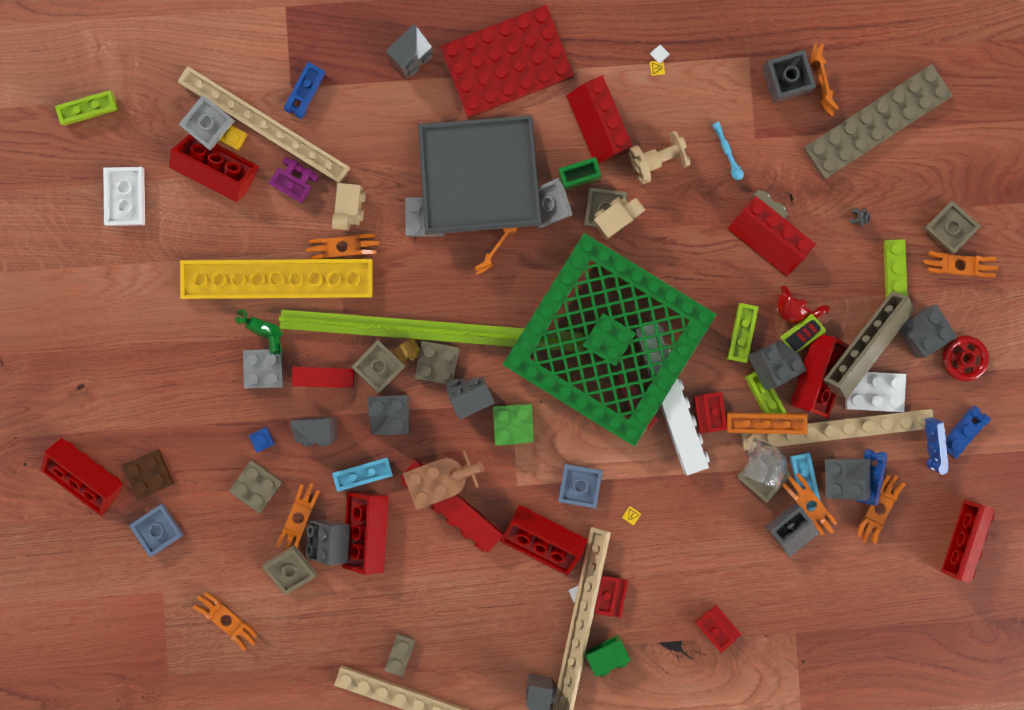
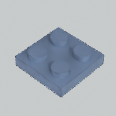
(580, 485)
(156, 530)

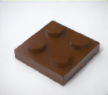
(147, 474)

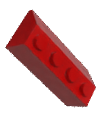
(599, 120)
(213, 168)
(771, 236)
(812, 392)
(81, 476)
(367, 532)
(543, 540)
(967, 541)

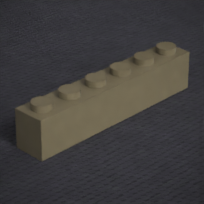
(869, 344)

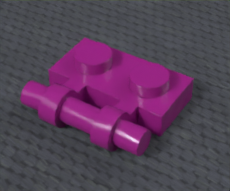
(291, 185)

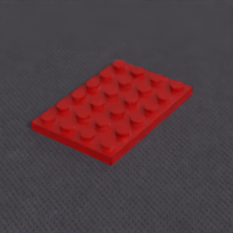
(507, 61)

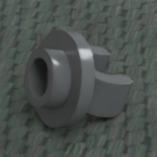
(863, 217)

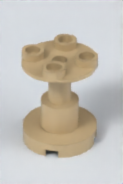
(652, 160)

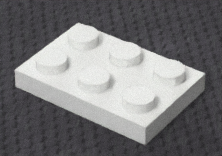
(124, 196)
(879, 393)

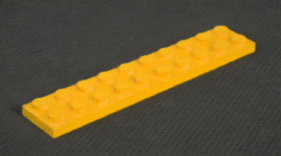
(276, 279)

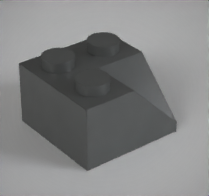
(410, 52)
(788, 76)
(927, 331)
(776, 364)
(469, 395)
(389, 414)
(315, 430)
(847, 478)

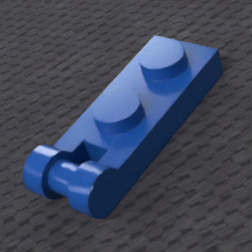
(304, 90)
(965, 431)
(936, 445)
(876, 475)

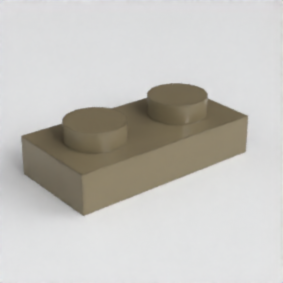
(765, 197)
(400, 654)

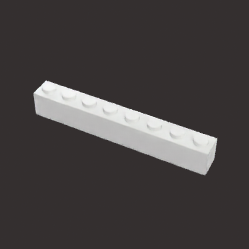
(676, 412)

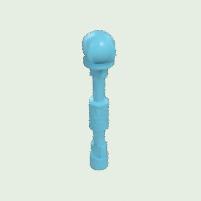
(737, 173)

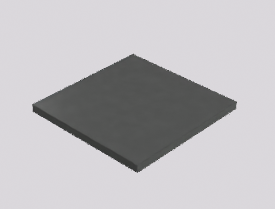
(479, 175)

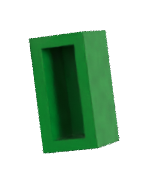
(579, 173)
(607, 656)

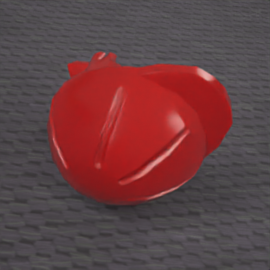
(794, 310)

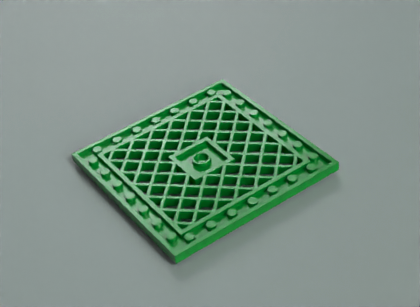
(610, 339)

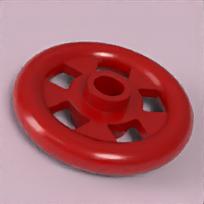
(979, 350)

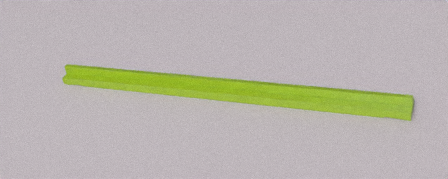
(416, 329)

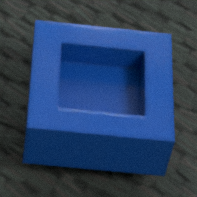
(262, 439)

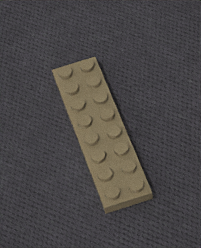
(877, 122)

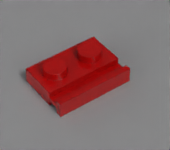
(710, 412)
(611, 596)
(718, 628)

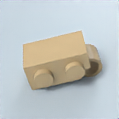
(348, 206)
(617, 216)

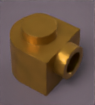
(407, 350)

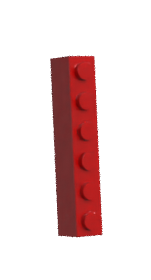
(465, 517)

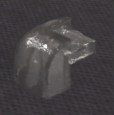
(765, 464)

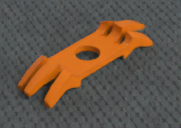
(818, 62)
(353, 242)
(487, 263)
(971, 265)
(806, 495)
(301, 506)
(877, 520)
(215, 615)

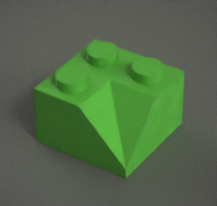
(513, 424)

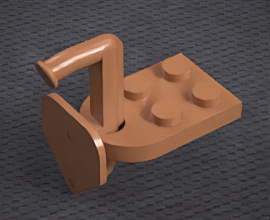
(435, 483)

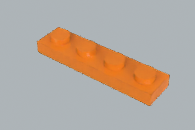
(767, 423)

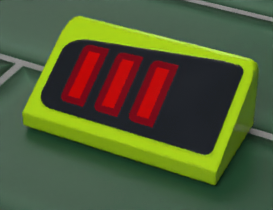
(803, 333)

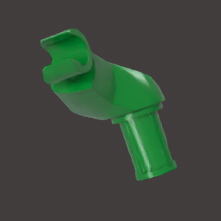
(262, 329)

